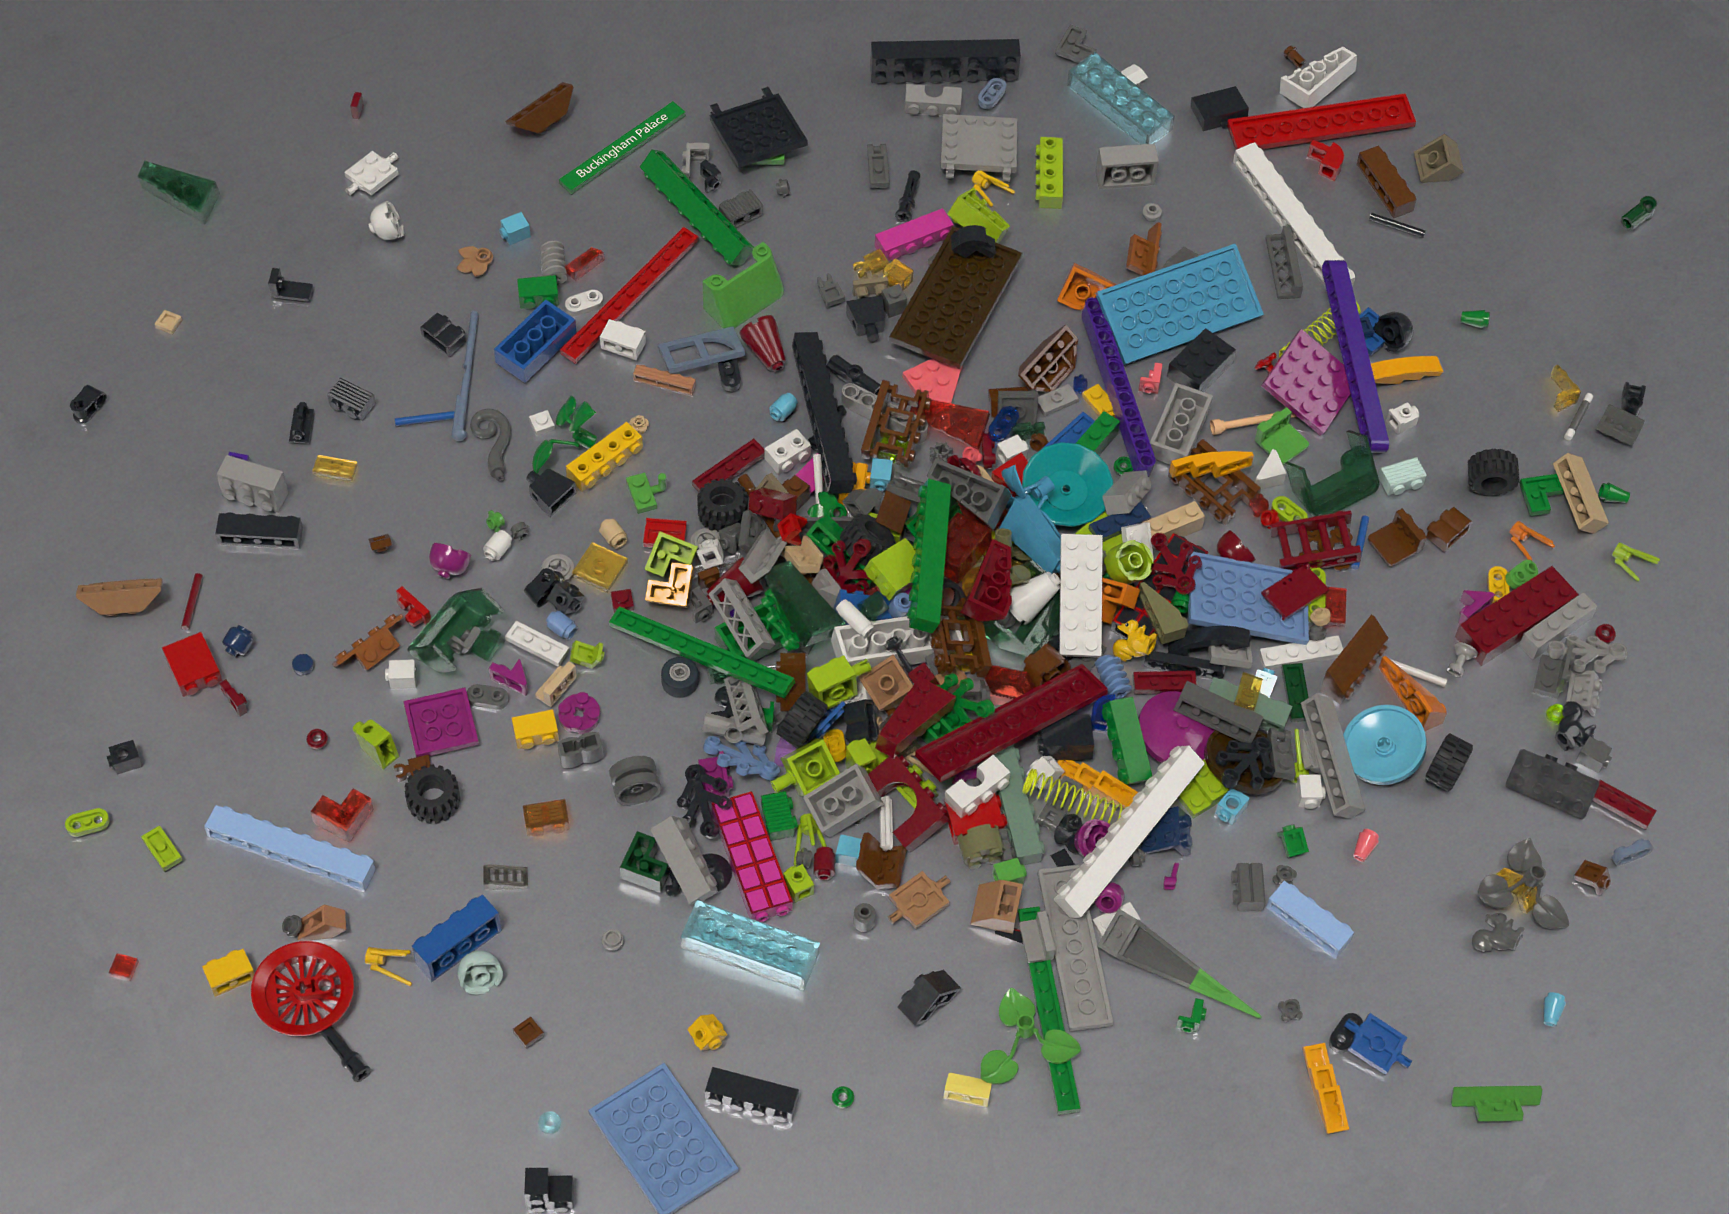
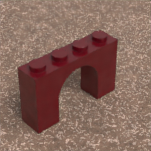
(927, 815)

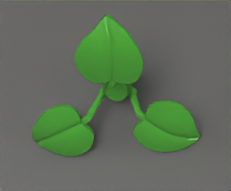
(1020, 1011)

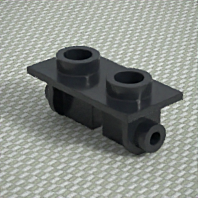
(301, 424)

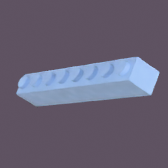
(290, 848)

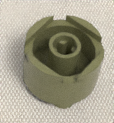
(981, 846)

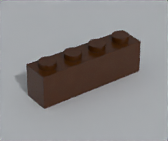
(1386, 181)

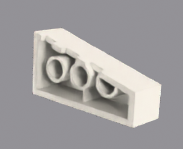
(1317, 80)

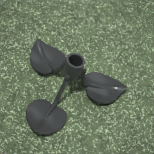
(1497, 894)

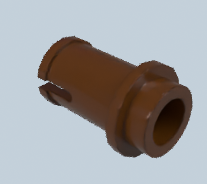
(1292, 54)

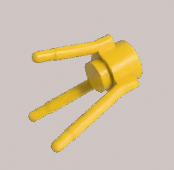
(984, 180)
(377, 957)

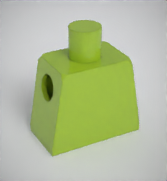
(372, 735)

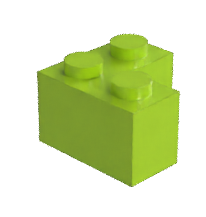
(666, 549)
(863, 754)

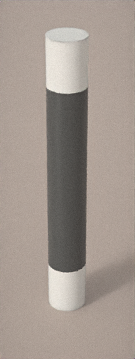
(1578, 417)

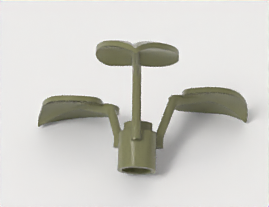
(1017, 573)

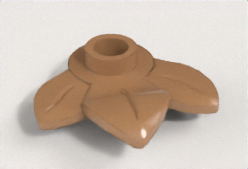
(474, 260)

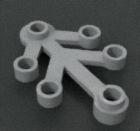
(1589, 651)

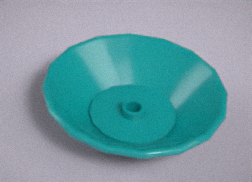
(1078, 471)

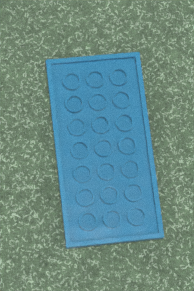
(1179, 303)

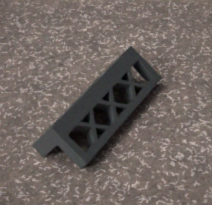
(1291, 262)

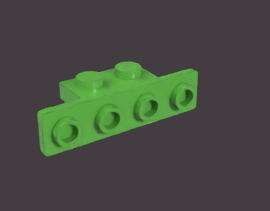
(1497, 1102)

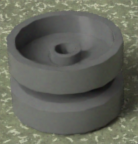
(635, 780)

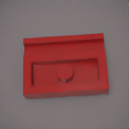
(671, 527)

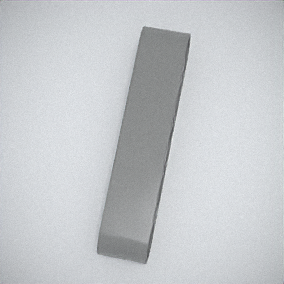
(861, 397)

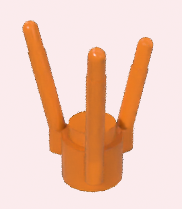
(1522, 532)

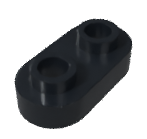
(729, 374)
(1346, 1034)

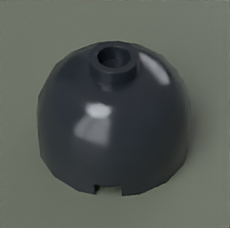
(1395, 330)

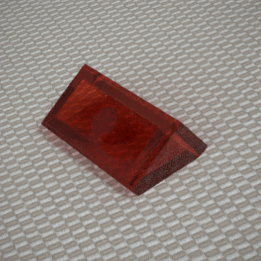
(584, 263)

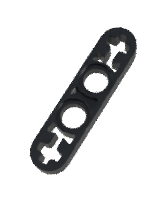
(1172, 662)

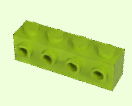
(1050, 172)

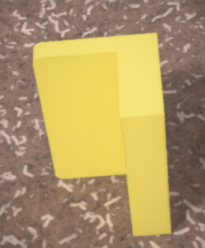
(967, 1089)

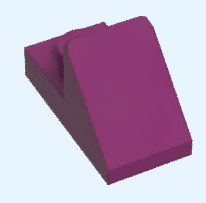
(1474, 603)
(512, 679)

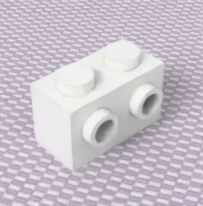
(622, 339)
(787, 452)

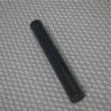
(1396, 224)

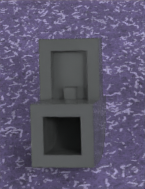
(863, 501)

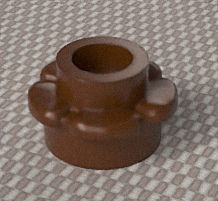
(1038, 441)

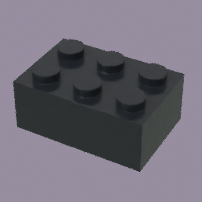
(1201, 361)

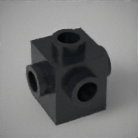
(566, 597)

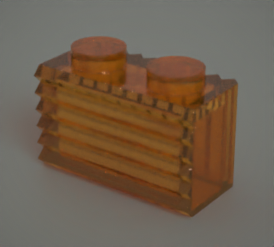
(546, 818)

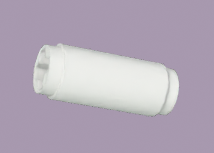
(855, 618)

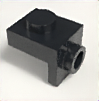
(711, 175)

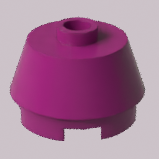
(1089, 835)

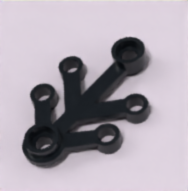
(1260, 748)
(701, 797)

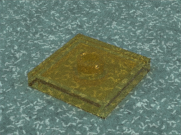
(599, 567)

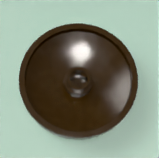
(1217, 742)

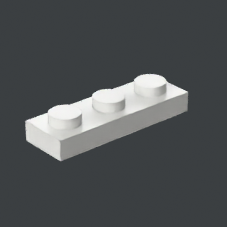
(537, 643)

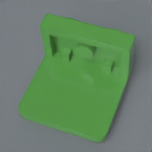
(1280, 436)

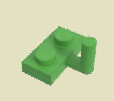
(642, 492)

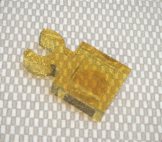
(872, 262)

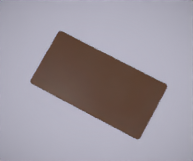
(893, 511)

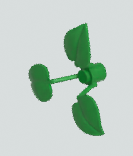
(581, 436)

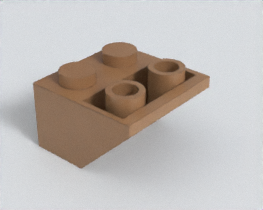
(997, 905)

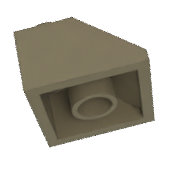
(1439, 160)

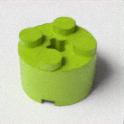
(1129, 562)

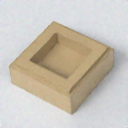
(168, 322)

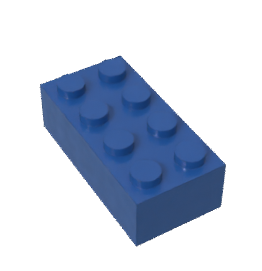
(535, 341)
(456, 937)

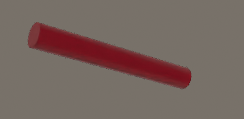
(191, 601)

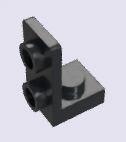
(288, 289)

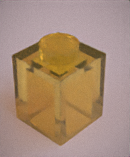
(898, 274)

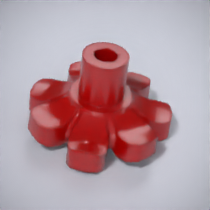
(1266, 363)

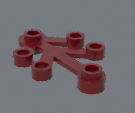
(1174, 566)
(847, 570)

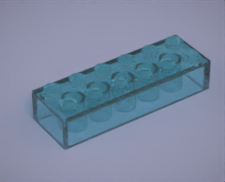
(1120, 100)
(750, 945)

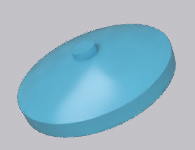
(1385, 744)

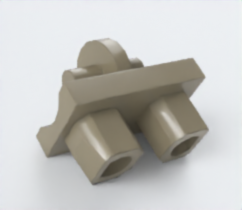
(869, 285)

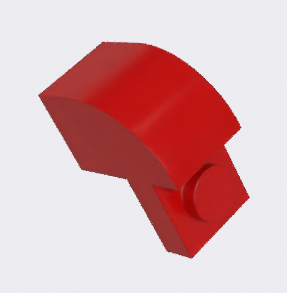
(1330, 158)

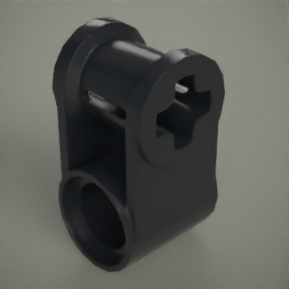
(1632, 398)
(87, 403)
(542, 585)

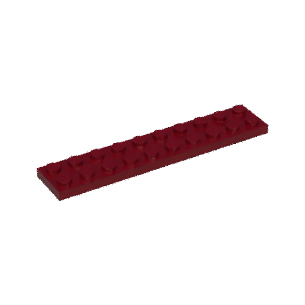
(1011, 722)

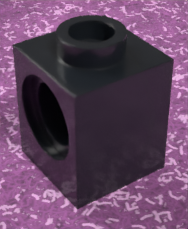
(127, 749)

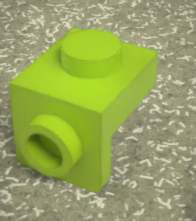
(586, 654)

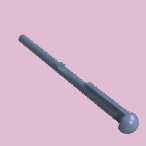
(461, 400)

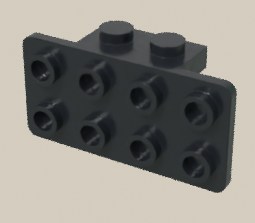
(1552, 783)

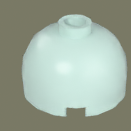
(479, 972)

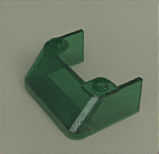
(1351, 484)
(459, 613)
(1034, 635)

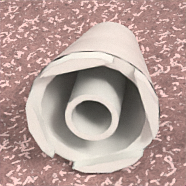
(1032, 596)

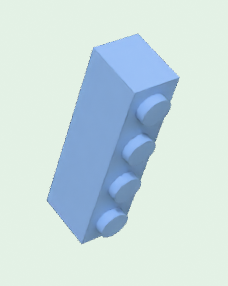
(1310, 919)

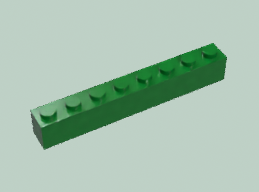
(696, 208)
(929, 556)

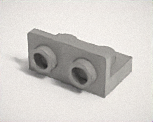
(1584, 690)

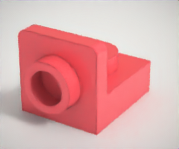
(1151, 384)

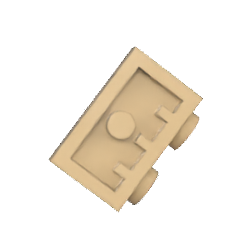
(557, 684)

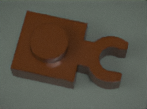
(414, 763)

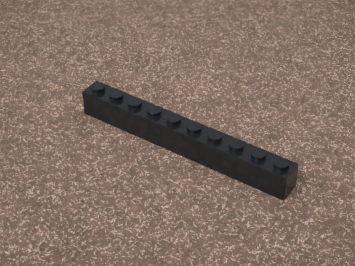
(823, 413)

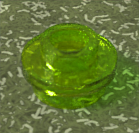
(1554, 709)

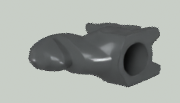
(1501, 937)

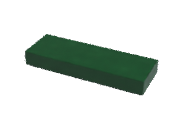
(1295, 689)

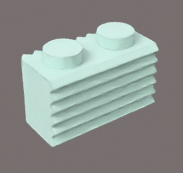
(1402, 476)

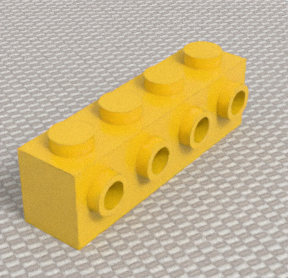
(604, 456)

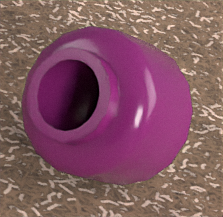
(1110, 898)

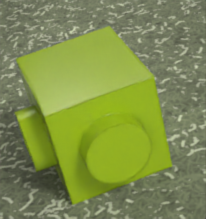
(798, 882)

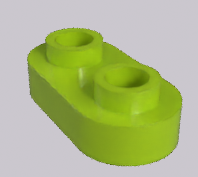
(1291, 510)
(87, 821)

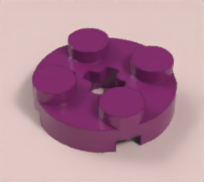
(579, 702)

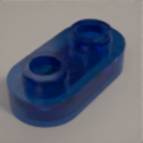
(1002, 425)

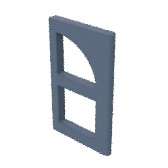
(725, 336)

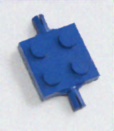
(1377, 1043)

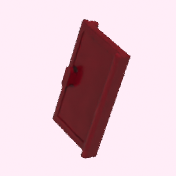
(1294, 595)

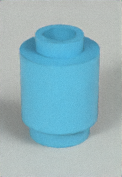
(783, 407)

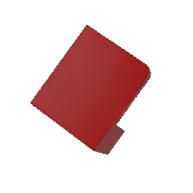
(791, 527)

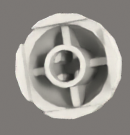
(385, 222)

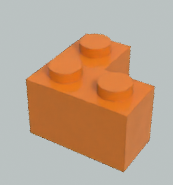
(1115, 594)

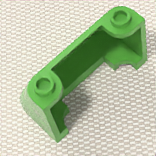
(746, 293)

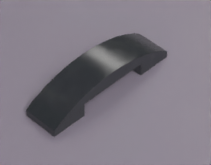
(1209, 636)

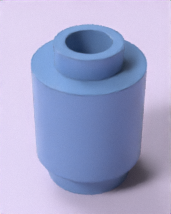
(899, 605)
(561, 625)

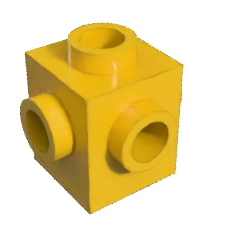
(707, 1032)

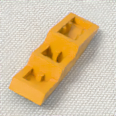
(1406, 368)
(1216, 462)
(1098, 783)
(1325, 1088)

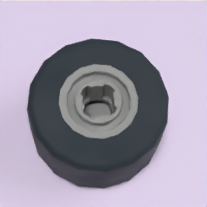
(679, 677)

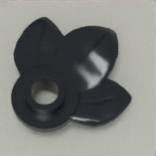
(1066, 833)

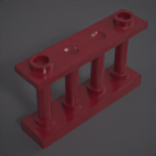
(1324, 559)

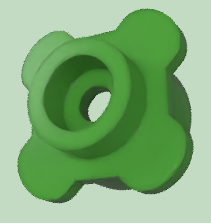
(495, 520)

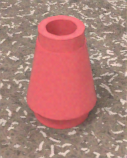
(1365, 844)

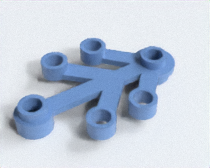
(744, 758)

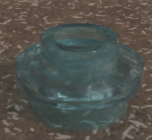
(549, 1116)

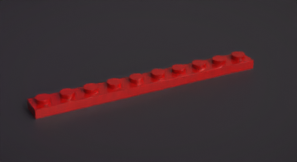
(629, 294)

